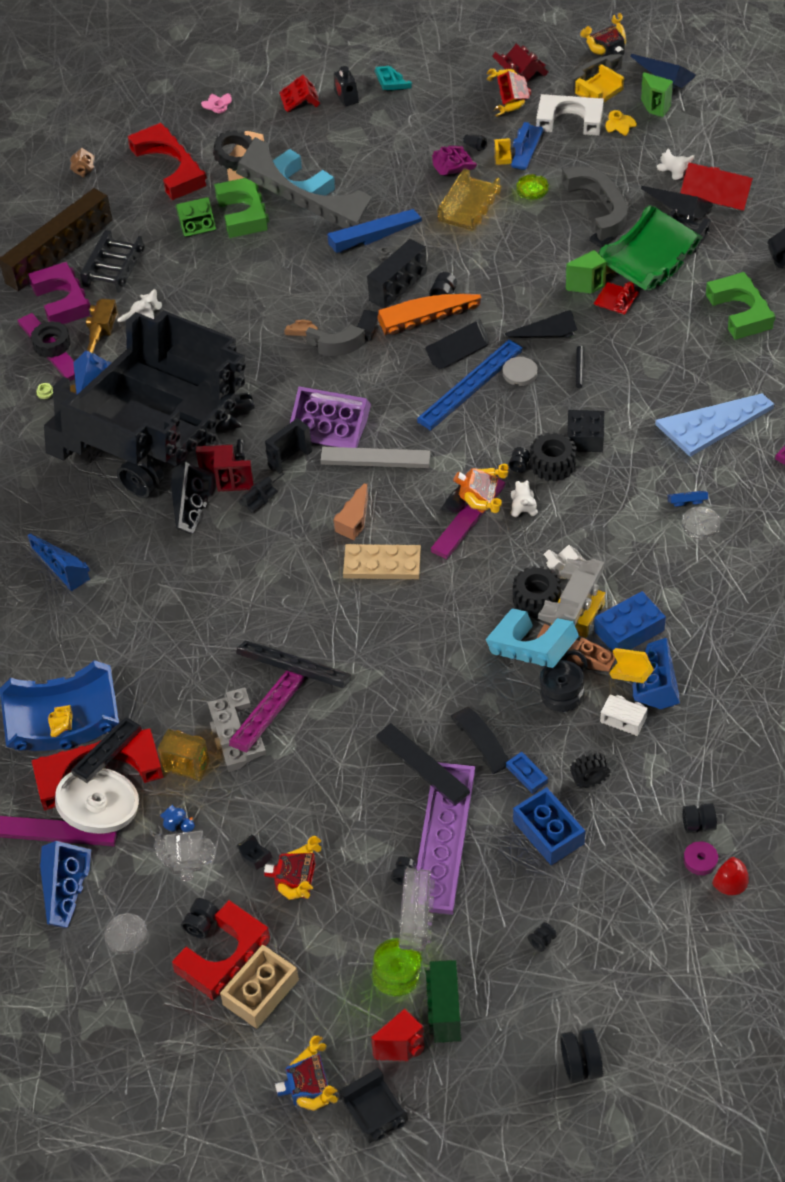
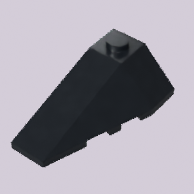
(686, 205)
(554, 325)

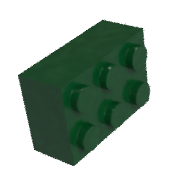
(443, 1001)

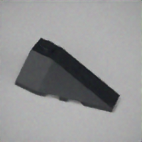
(190, 492)

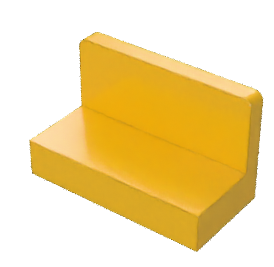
(631, 666)

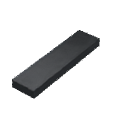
(106, 750)

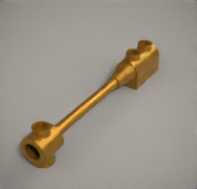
(100, 323)

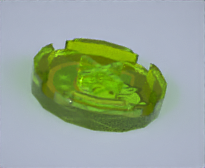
(532, 187)

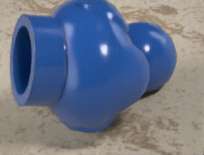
(176, 816)

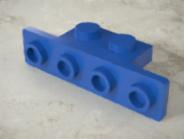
(525, 145)

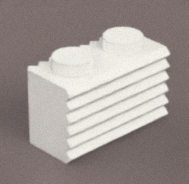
(623, 714)

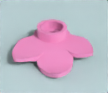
(217, 104)

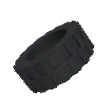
(50, 349)

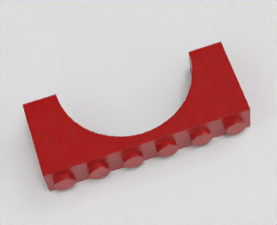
(159, 140)
(53, 768)

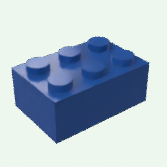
(629, 623)
(549, 826)

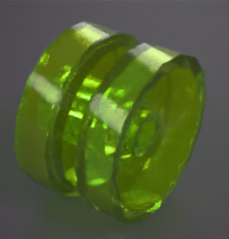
(395, 969)

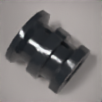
(542, 936)

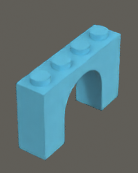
(290, 163)
(544, 651)

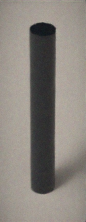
(579, 367)

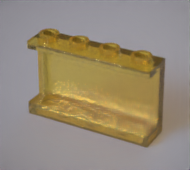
(468, 201)

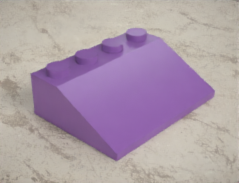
(332, 417)

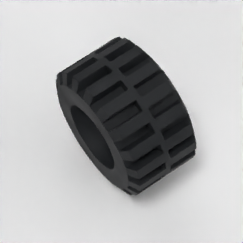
(563, 457)
(532, 580)

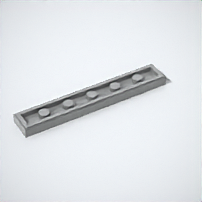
(375, 457)

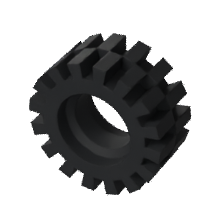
(590, 770)

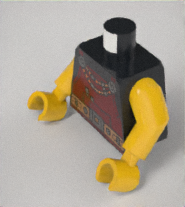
(607, 41)

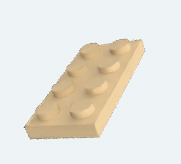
(382, 561)

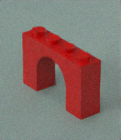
(214, 976)

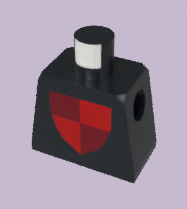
(344, 80)

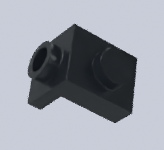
(253, 853)

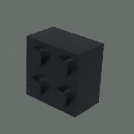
(586, 430)

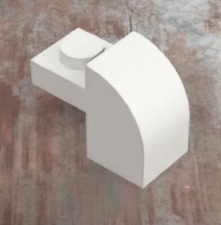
(558, 562)

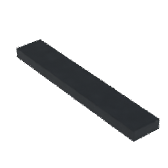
(294, 664)
(423, 764)

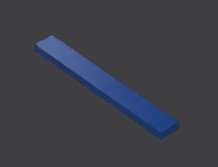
(468, 385)

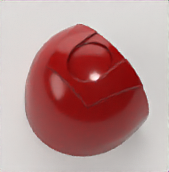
(731, 877)

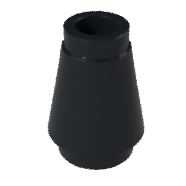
(477, 142)

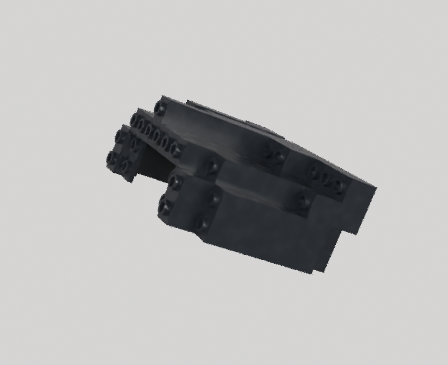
(152, 398)

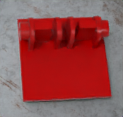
(616, 297)

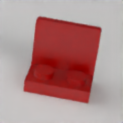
(297, 92)

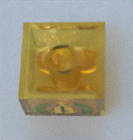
(183, 754)

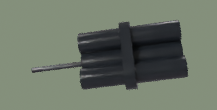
(259, 494)

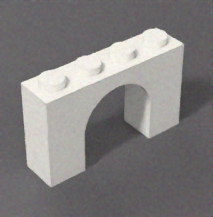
(552, 106)

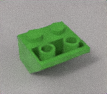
(656, 94)
(195, 216)
(586, 273)

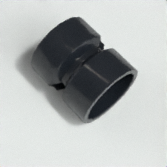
(444, 284)
(699, 818)
(199, 919)

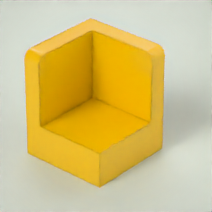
(502, 151)

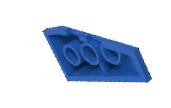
(661, 686)
(62, 876)

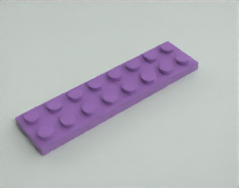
(444, 839)

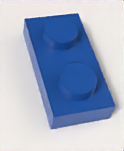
(680, 498)
(527, 772)

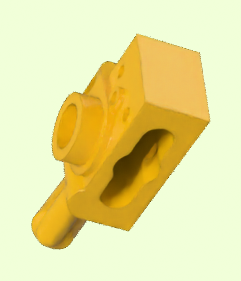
(60, 720)

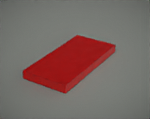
(717, 186)

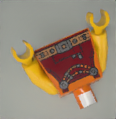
(479, 487)

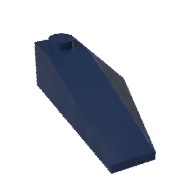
(673, 72)

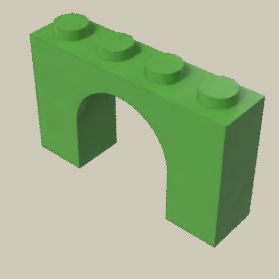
(247, 221)
(740, 288)

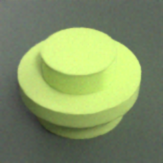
(45, 391)

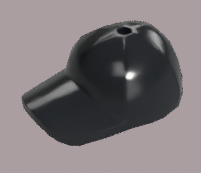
(453, 503)

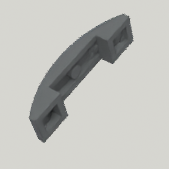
(591, 68)

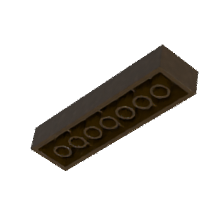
(56, 238)

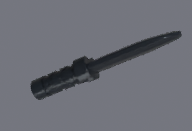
(240, 450)

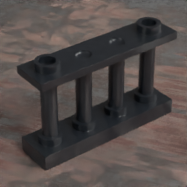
(102, 252)

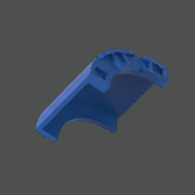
(29, 705)

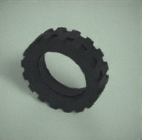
(232, 137)

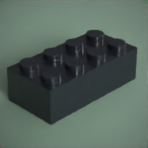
(397, 273)

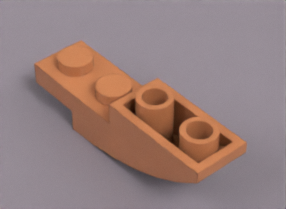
(597, 656)

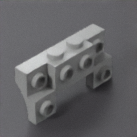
(578, 592)
(226, 723)

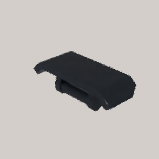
(457, 344)

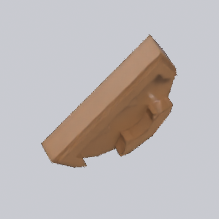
(299, 328)

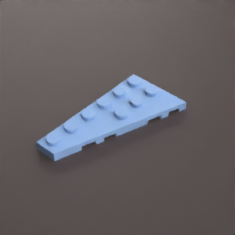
(705, 426)

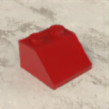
(399, 1039)

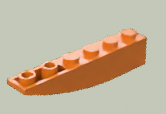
(424, 310)

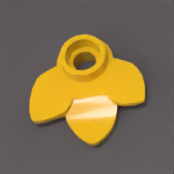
(619, 122)

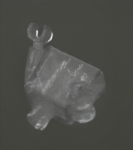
(184, 852)

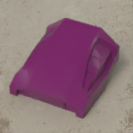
(452, 160)

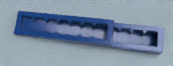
(372, 231)

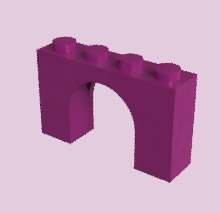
(61, 278)

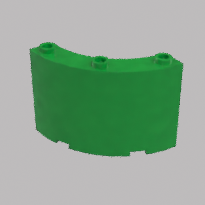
(651, 249)

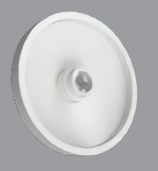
(97, 806)

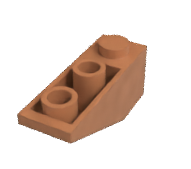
(352, 517)

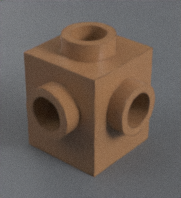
(82, 162)

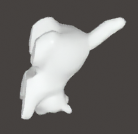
(675, 164)
(145, 306)
(523, 500)

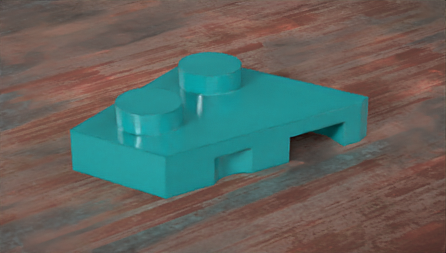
(390, 79)

